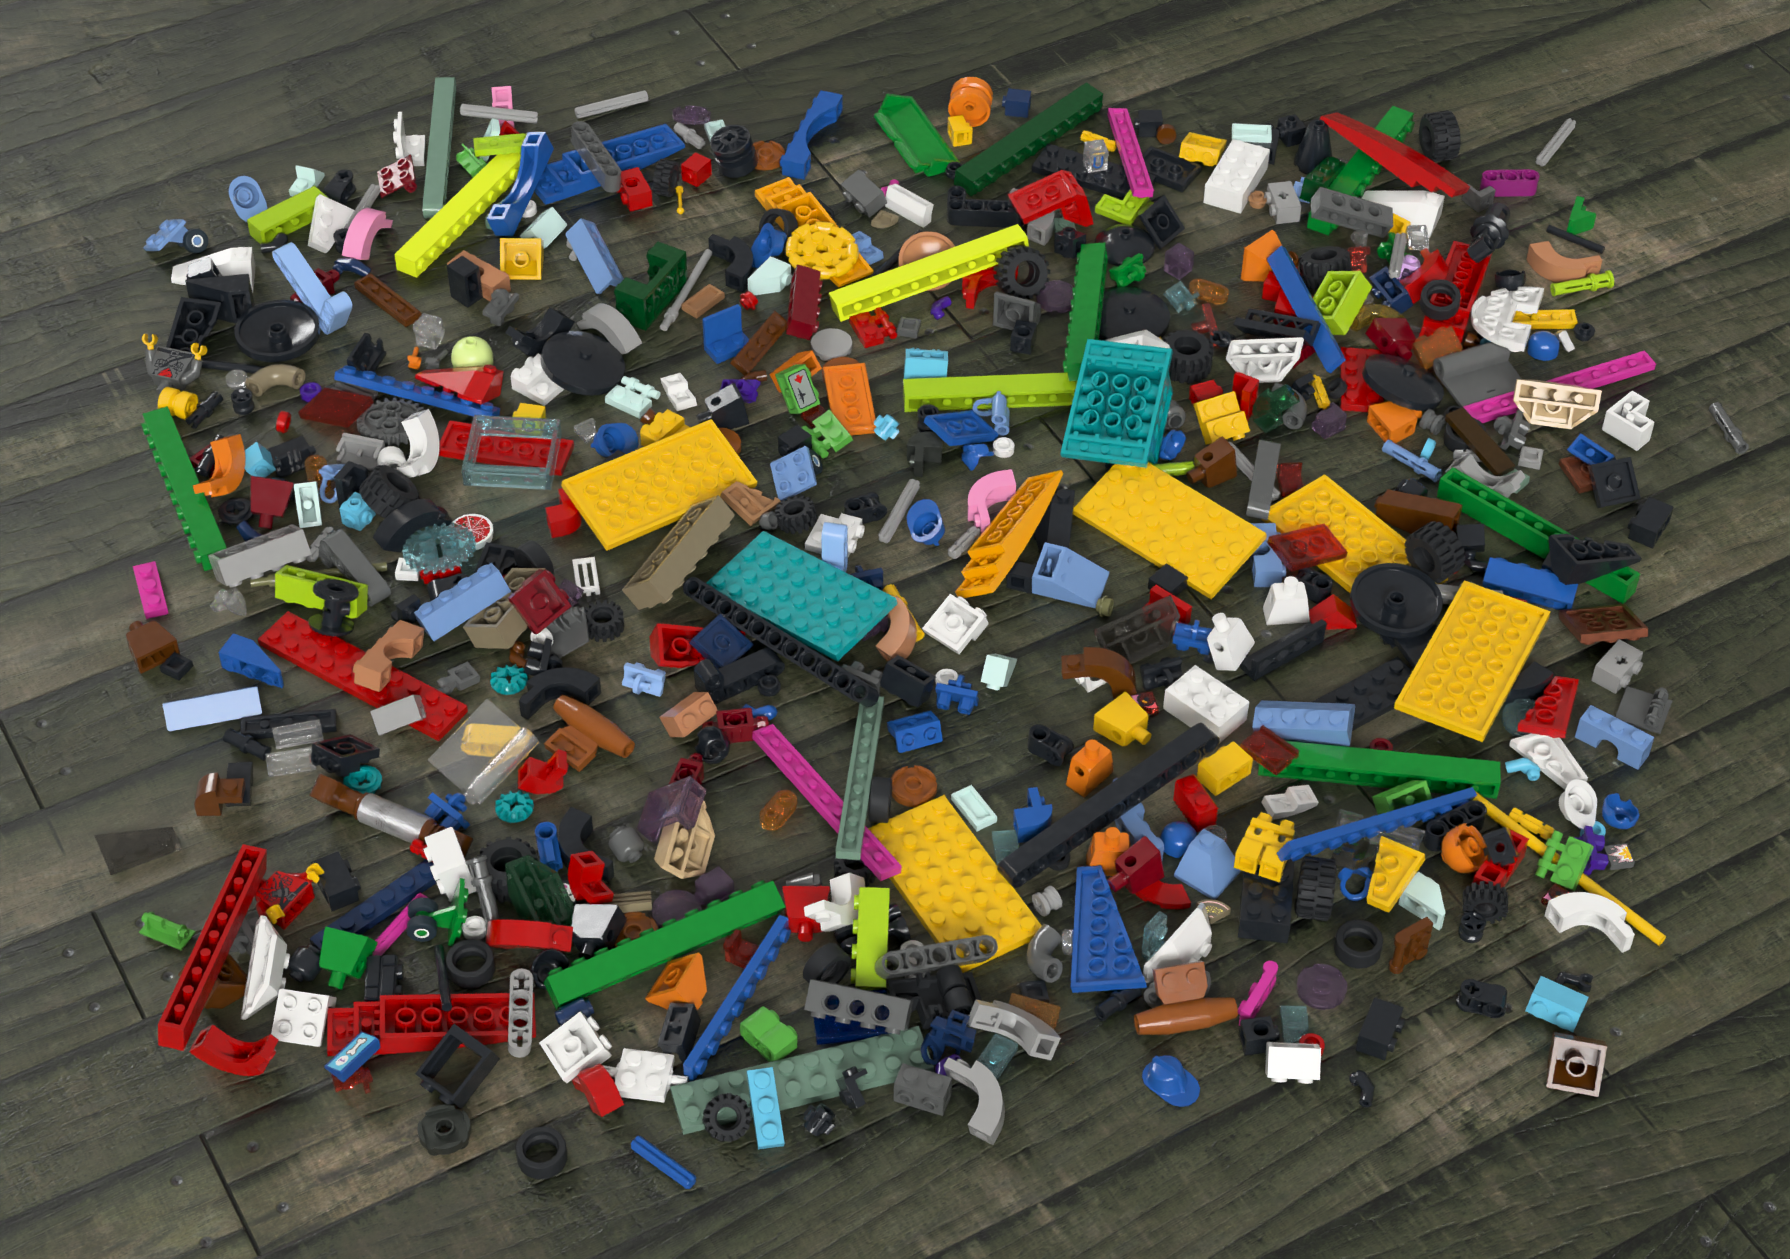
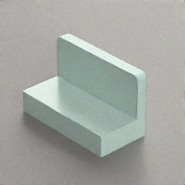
(545, 226)

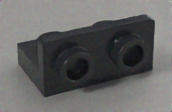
(349, 480)

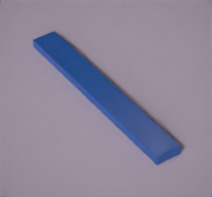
(1305, 307)

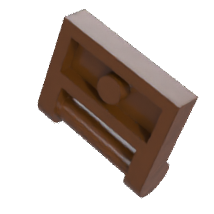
(1411, 944)

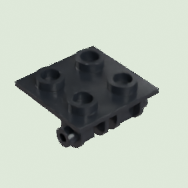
(291, 456)

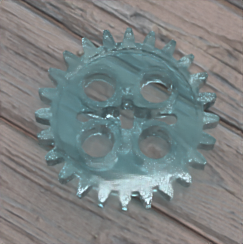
(422, 550)

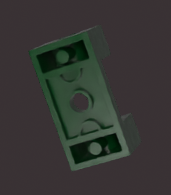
(667, 276)

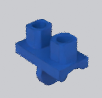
(1192, 636)
(958, 692)
(439, 807)

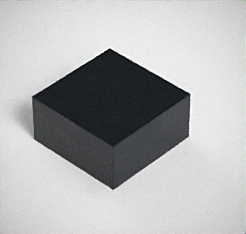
(1169, 580)

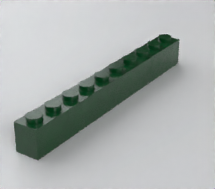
(1028, 139)

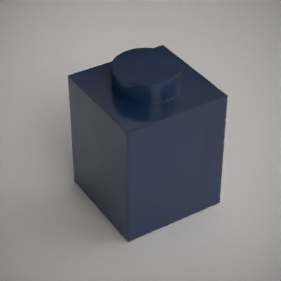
(1017, 103)

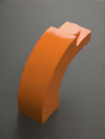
(229, 467)

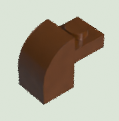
(214, 792)

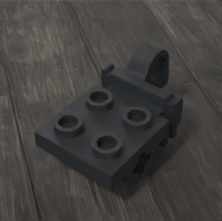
(938, 993)

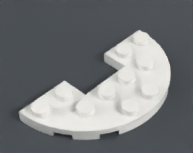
(1494, 316)

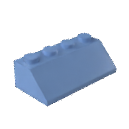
(462, 601)
(1307, 721)

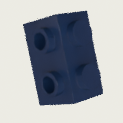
(1390, 291)

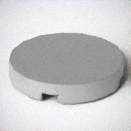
(831, 344)

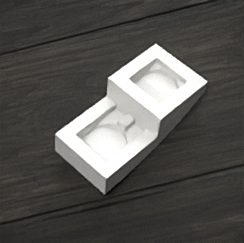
(678, 392)
(1292, 802)

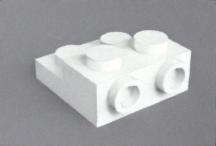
(533, 382)
(855, 531)
(956, 623)
(576, 1046)

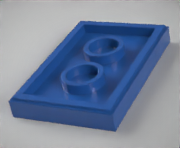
(961, 428)

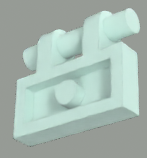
(629, 401)

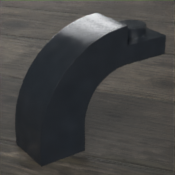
(739, 256)
(532, 341)
(406, 521)
(557, 682)
(1530, 683)
(572, 834)

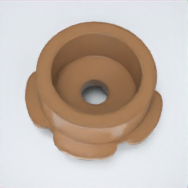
(1257, 200)

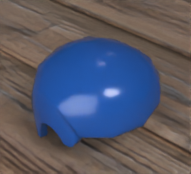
(1543, 345)
(1619, 813)
(1177, 837)

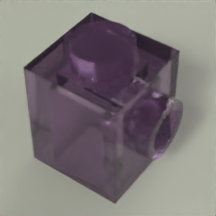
(1178, 261)
(713, 886)

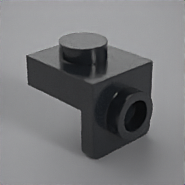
(406, 609)
(850, 1092)

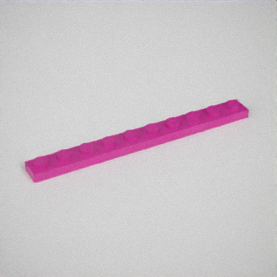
(1590, 378)
(822, 797)

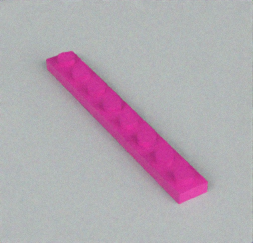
(1130, 152)

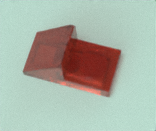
(1358, 258)
(1289, 478)

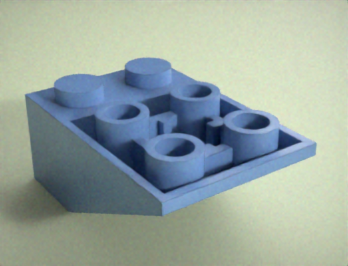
(1068, 576)

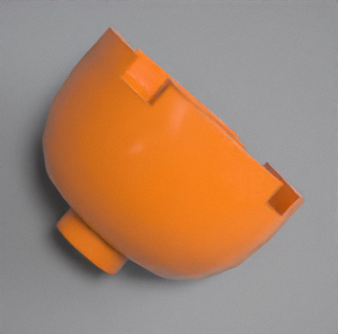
(1463, 849)

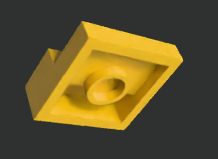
(1202, 149)
(1221, 417)
(663, 426)

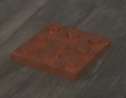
(1603, 623)

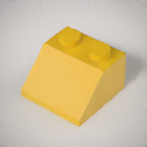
(522, 258)

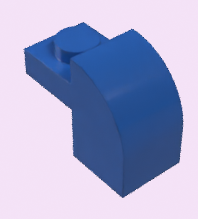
(1033, 819)

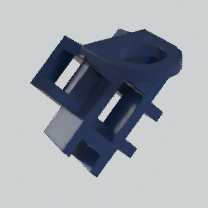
(941, 1036)

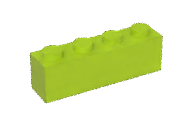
(284, 217)
(297, 584)
(871, 936)

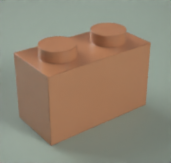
(688, 714)

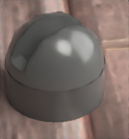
(768, 521)

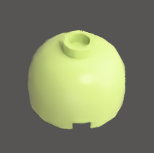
(471, 353)

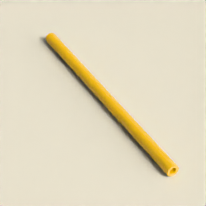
(1585, 882)

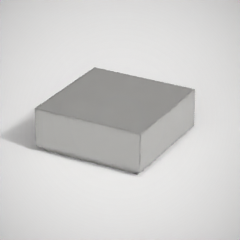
(1530, 457)

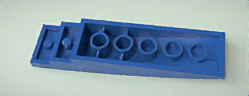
(630, 151)

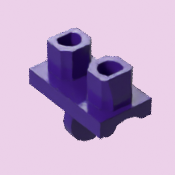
(746, 388)
(1596, 860)

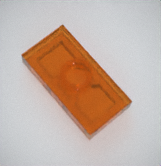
(1046, 1012)

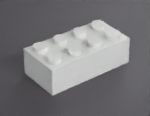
(1236, 176)

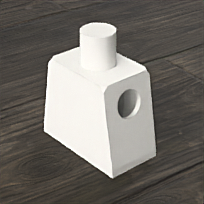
(1286, 603)
(1229, 642)

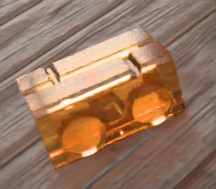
(1439, 344)

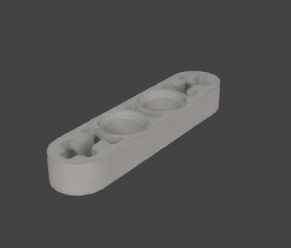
(520, 1012)

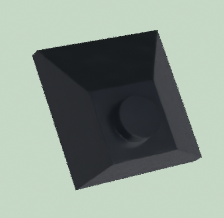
(1160, 220)

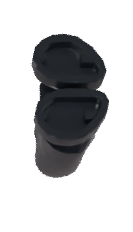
(897, 928)

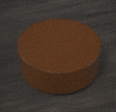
(1166, 134)

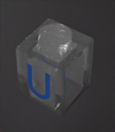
(1095, 155)

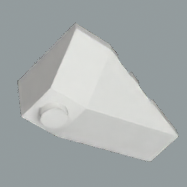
(1414, 206)
(229, 262)

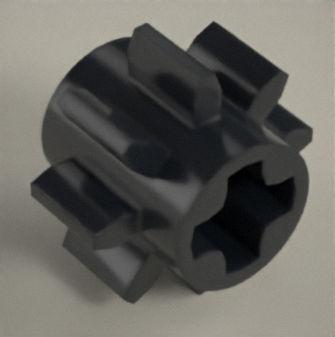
(819, 1119)

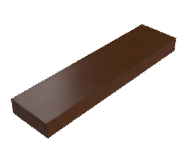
(387, 300)
(759, 343)

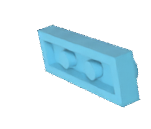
(765, 1108)

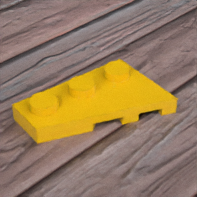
(1392, 873)

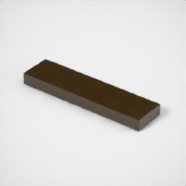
(1479, 442)

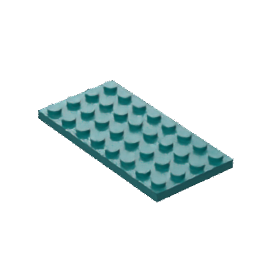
(803, 595)

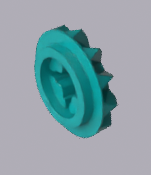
(500, 684)
(367, 772)
(519, 812)

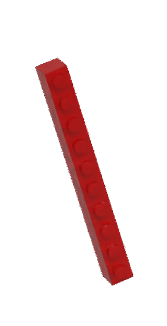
(212, 948)

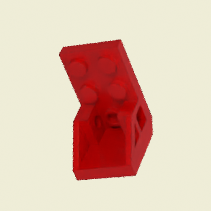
(1053, 193)

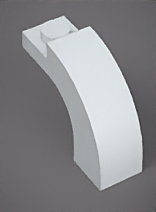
(423, 444)
(840, 910)
(1590, 910)

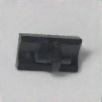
(544, 662)
(1161, 673)

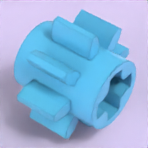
(886, 427)

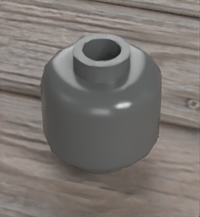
(1176, 416)
(626, 844)

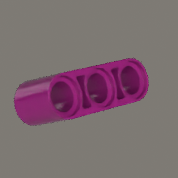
(1511, 182)

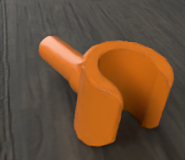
(415, 362)

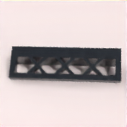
(1272, 331)
(1284, 649)

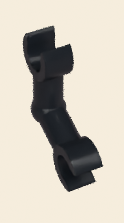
(1564, 977)

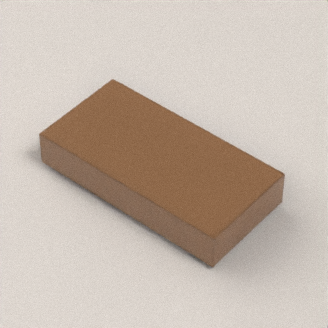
(703, 301)

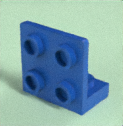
(724, 334)

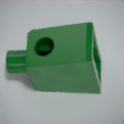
(344, 955)

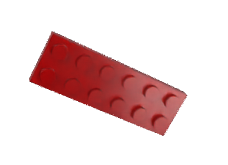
(503, 450)

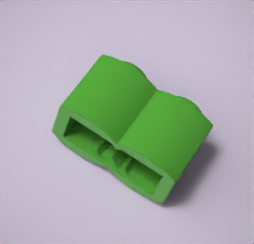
(768, 1034)

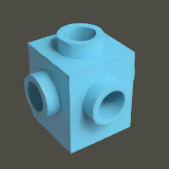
(356, 512)

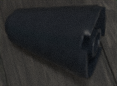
(1313, 147)

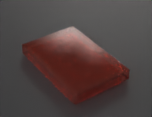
(336, 407)
(1307, 547)

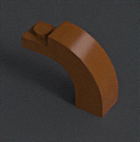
(1103, 665)

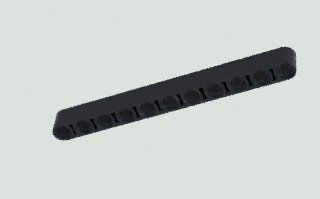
(786, 646)
(1108, 805)

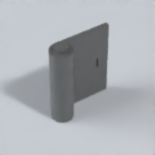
(1477, 373)

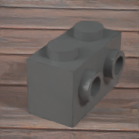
(863, 193)
(922, 1089)

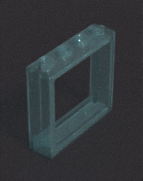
(511, 476)

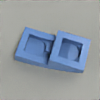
(866, 249)

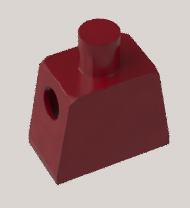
(1392, 336)
(269, 499)
(1137, 867)

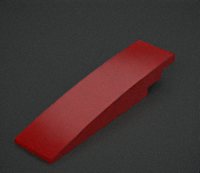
(1396, 157)
(1469, 279)
(419, 1022)

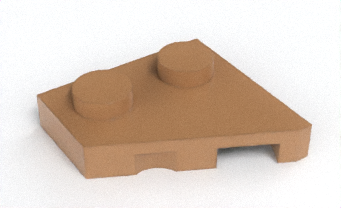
(748, 502)

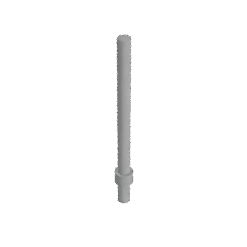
(672, 312)

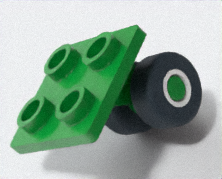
(426, 917)

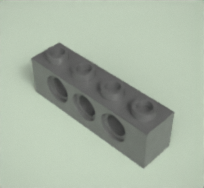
(1351, 212)
(899, 1007)

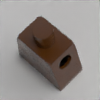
(1214, 464)
(150, 645)

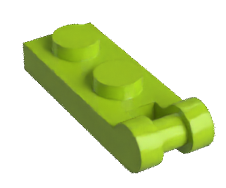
(498, 144)

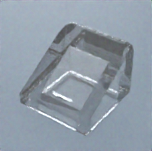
(1417, 237)

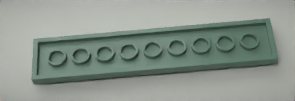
(804, 1077)

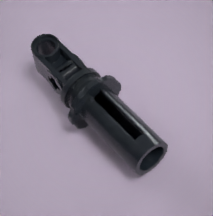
(1489, 232)

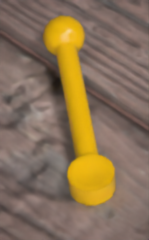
(679, 189)

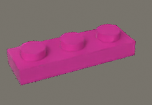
(150, 590)

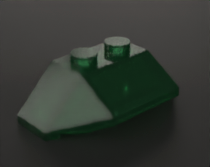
(538, 892)

